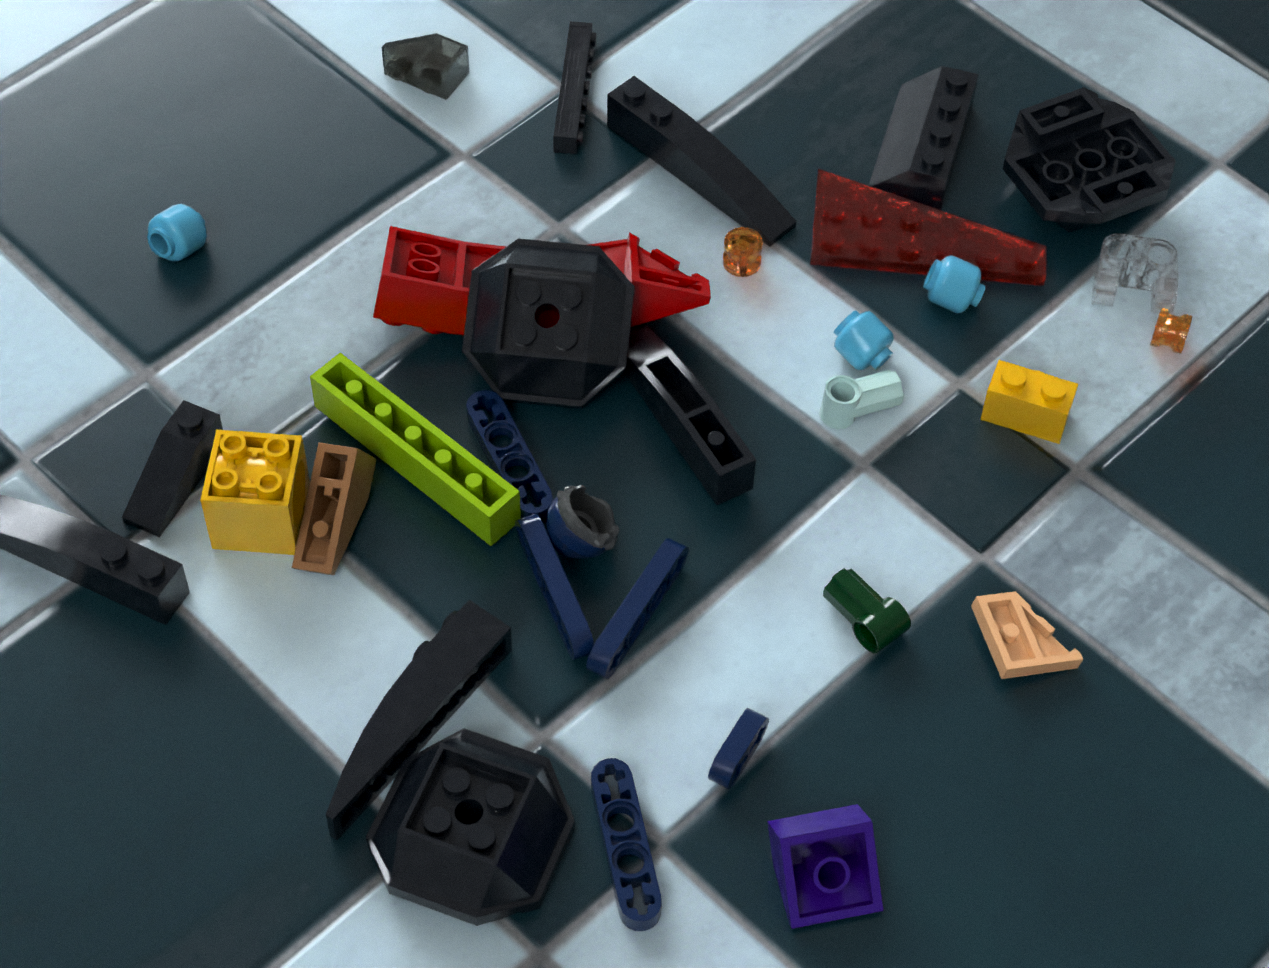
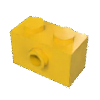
(1029, 401)

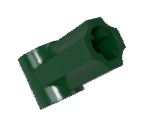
(873, 619)

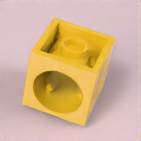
(255, 491)

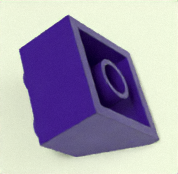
(826, 865)

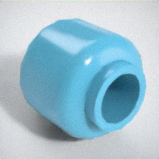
(176, 232)
(954, 284)
(863, 340)

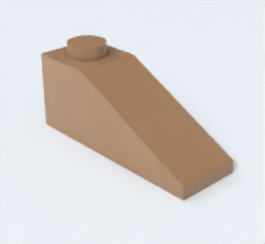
(332, 506)

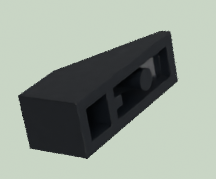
(173, 468)

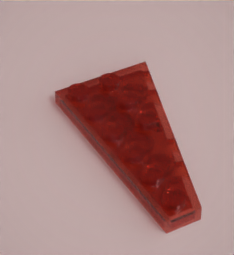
(889, 233)

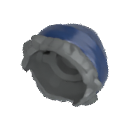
(580, 524)

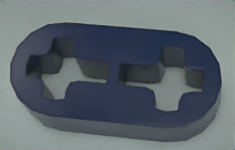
(738, 748)

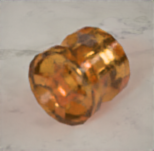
(735, 259)
(1171, 330)

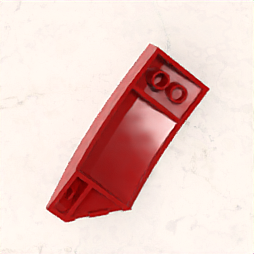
(429, 281)

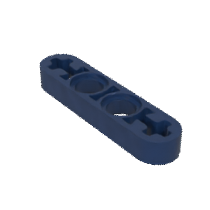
(512, 455)
(554, 586)
(637, 608)
(626, 843)

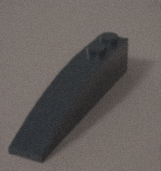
(695, 158)
(93, 558)
(417, 706)

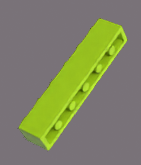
(416, 449)

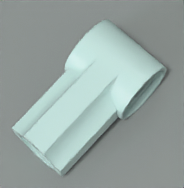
(849, 397)

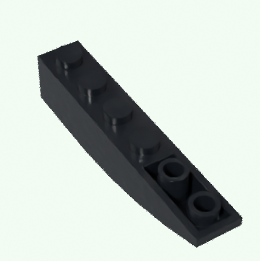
(689, 417)

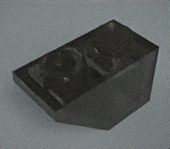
(427, 63)

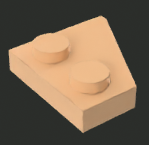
(1019, 638)

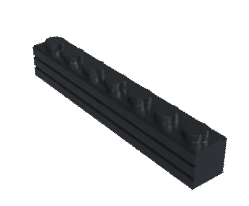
(574, 88)

